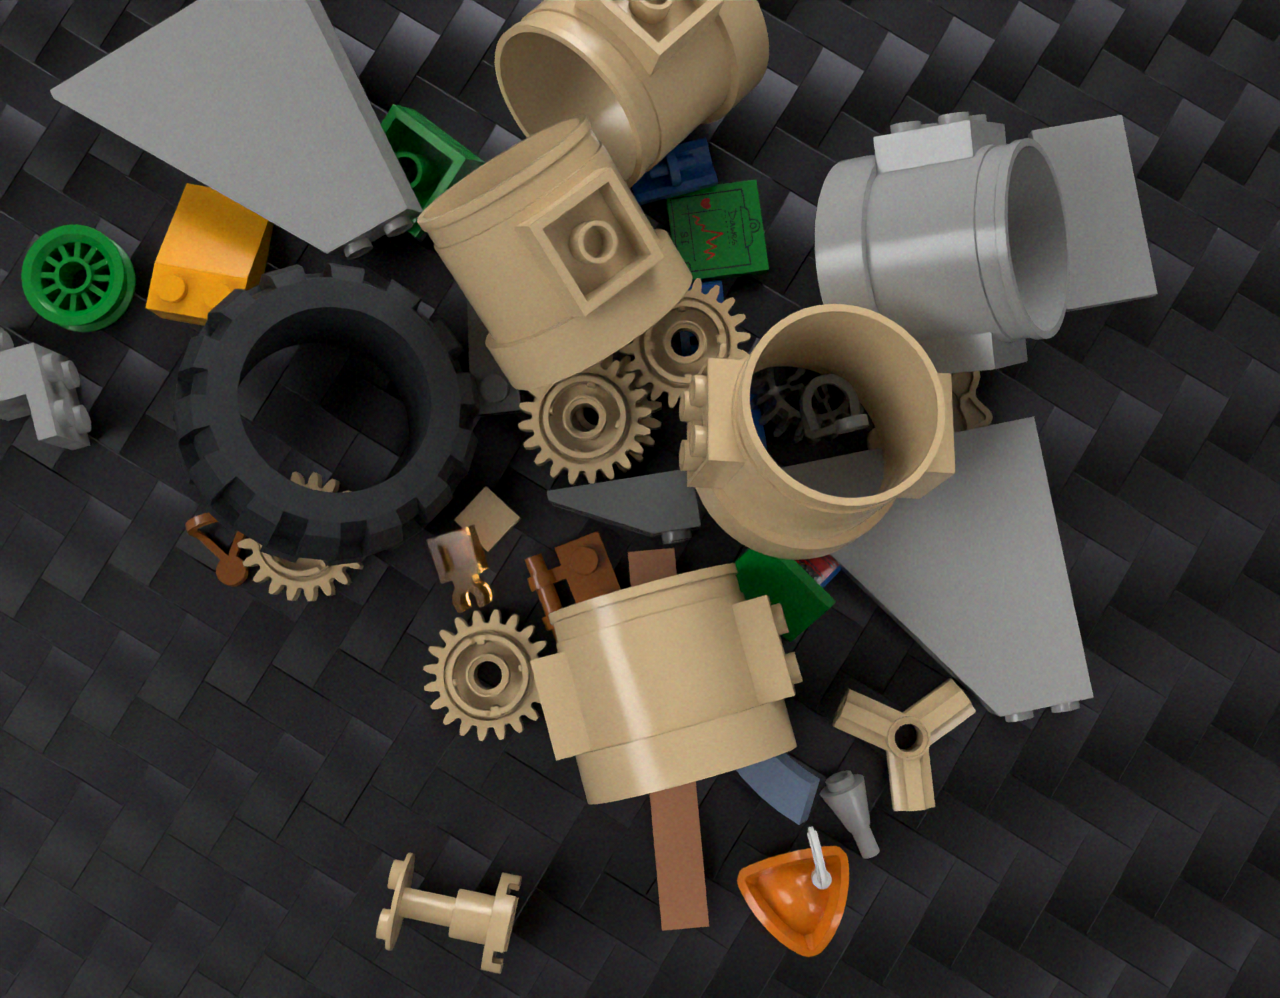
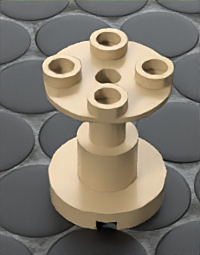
(470, 915)

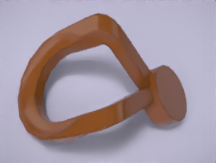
(230, 568)

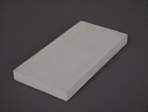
(1102, 212)

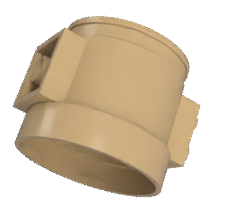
(633, 68)
(555, 254)
(757, 498)
(667, 684)

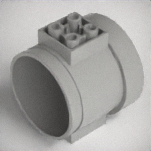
(949, 240)

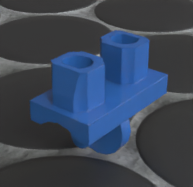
(678, 173)

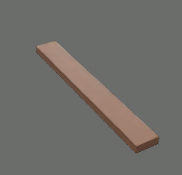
(674, 809)

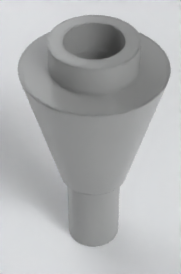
(848, 800)

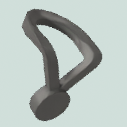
(849, 424)

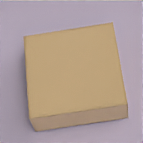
(490, 516)

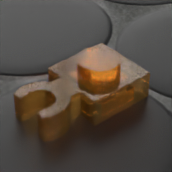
(460, 559)

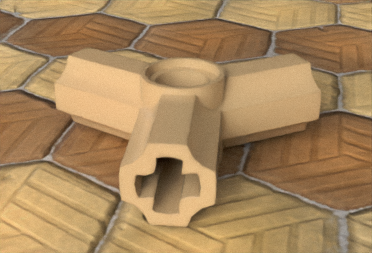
(910, 767)

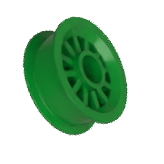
(59, 242)

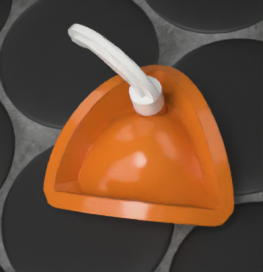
(799, 894)

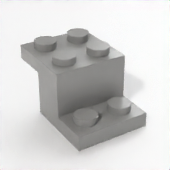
(42, 386)

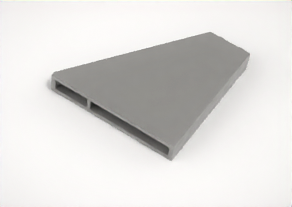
(260, 112)
(973, 568)

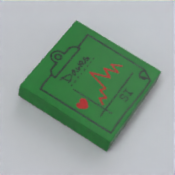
(719, 231)

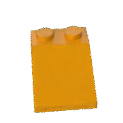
(207, 255)

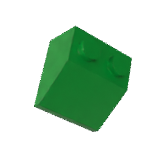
(427, 156)
(785, 584)

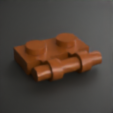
(582, 564)

